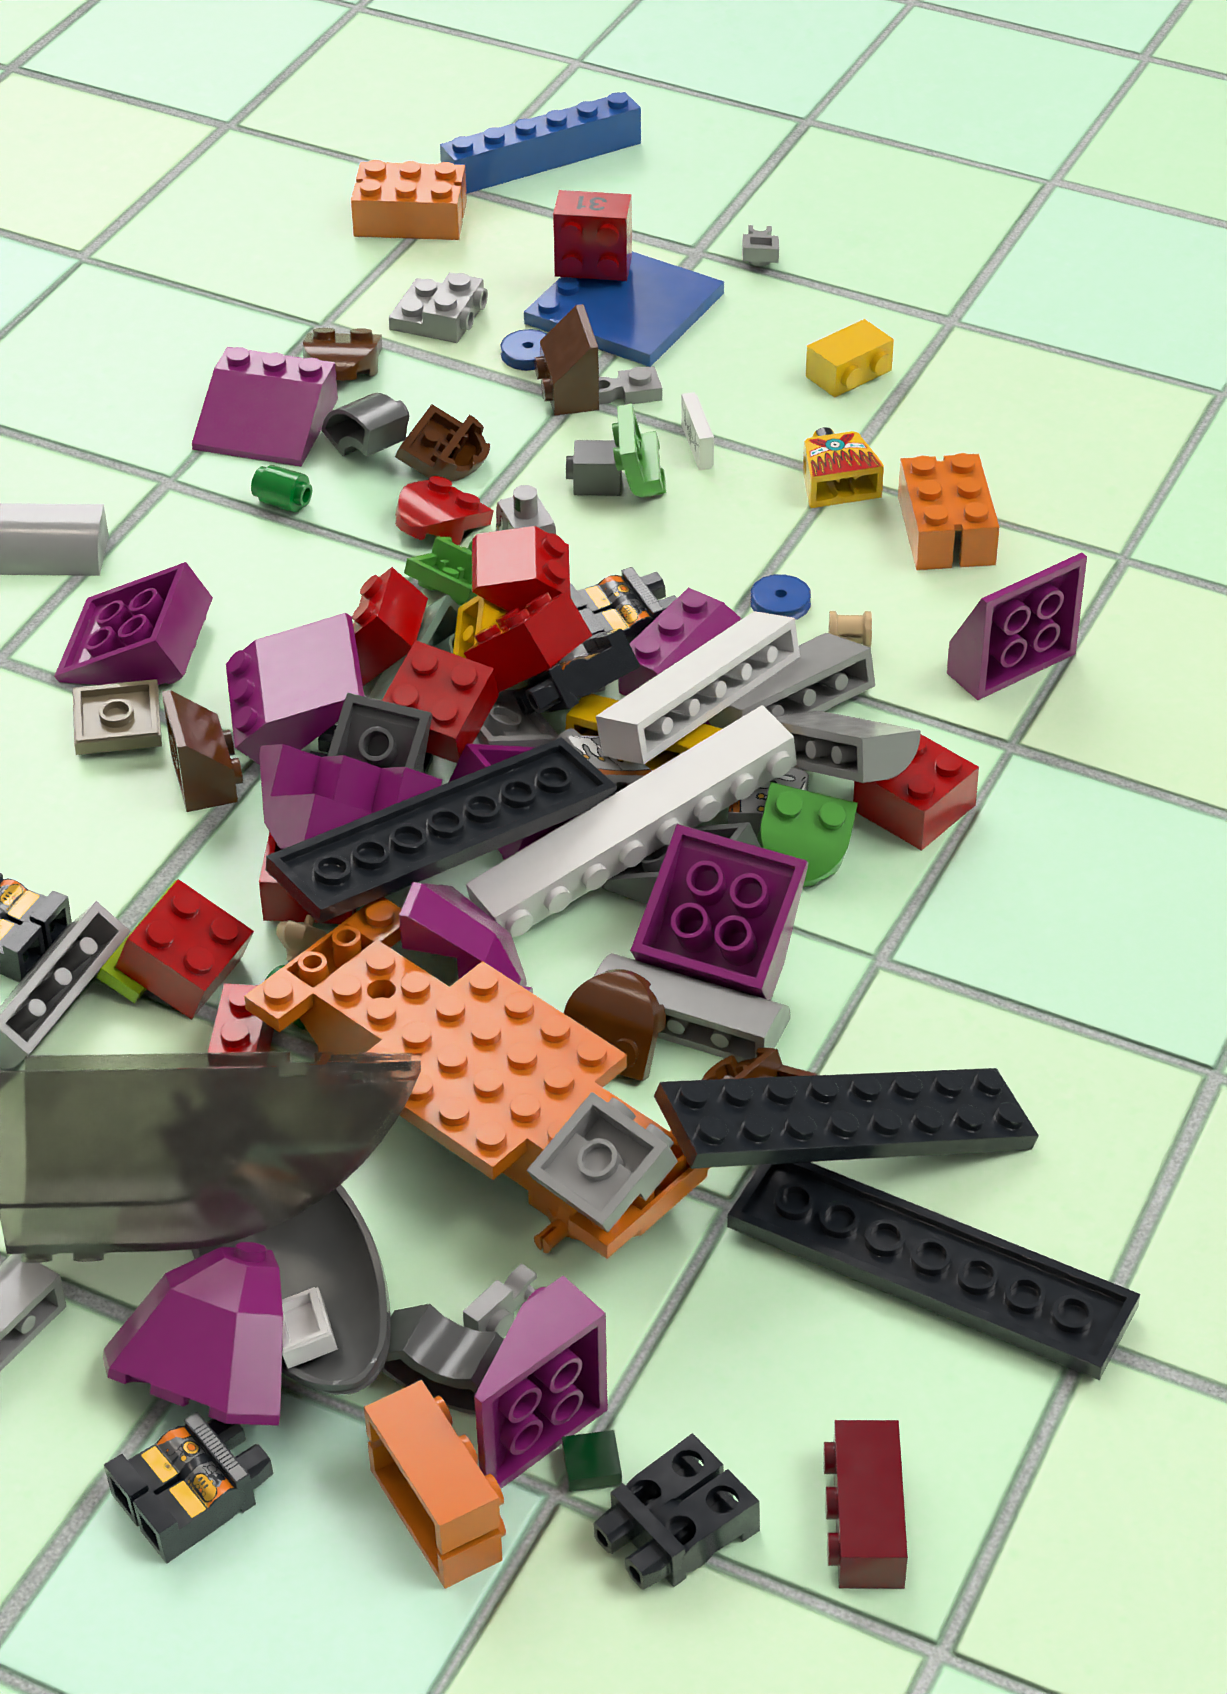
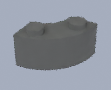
(367, 424)
(439, 1353)

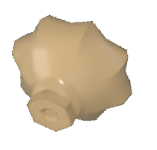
(298, 936)

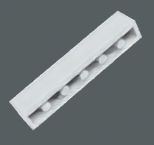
(697, 687)

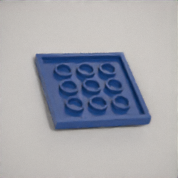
(633, 316)

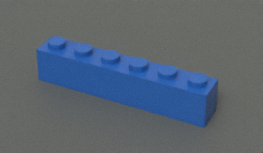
(545, 141)

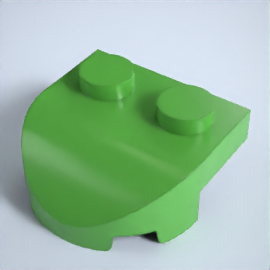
(637, 454)
(444, 569)
(807, 828)

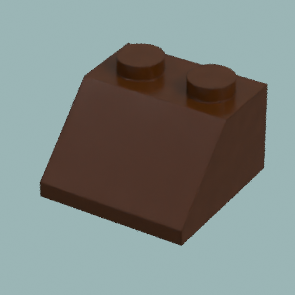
(569, 365)
(200, 754)

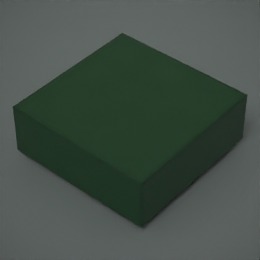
(591, 1460)

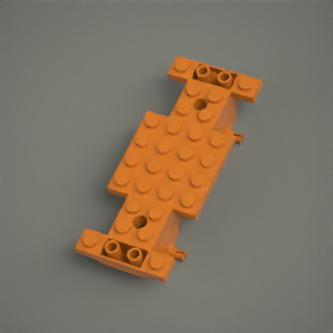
(495, 1060)

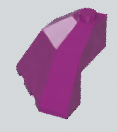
(317, 793)
(449, 924)
(209, 1336)

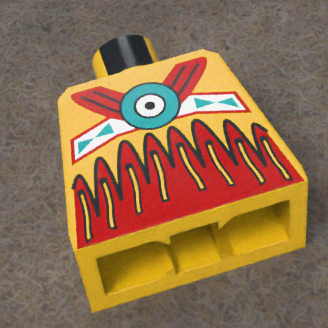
(840, 469)

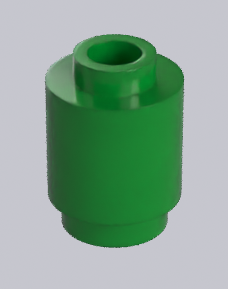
(281, 488)

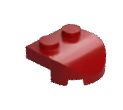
(439, 510)

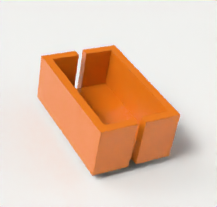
(409, 200)
(946, 499)
(435, 1483)

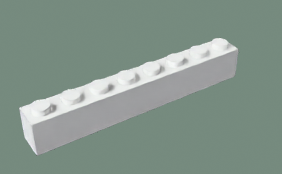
(634, 822)

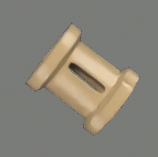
(852, 627)

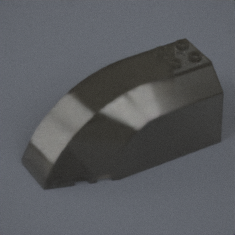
(183, 1144)

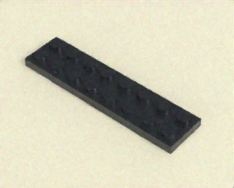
(438, 829)
(843, 1117)
(937, 1263)

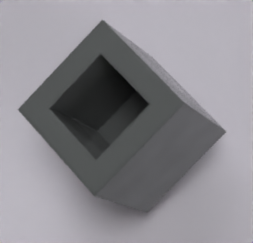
(594, 468)

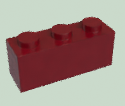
(866, 1504)

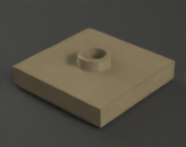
(116, 717)

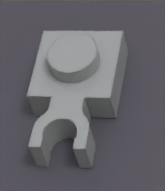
(760, 247)
(632, 386)
(496, 1305)

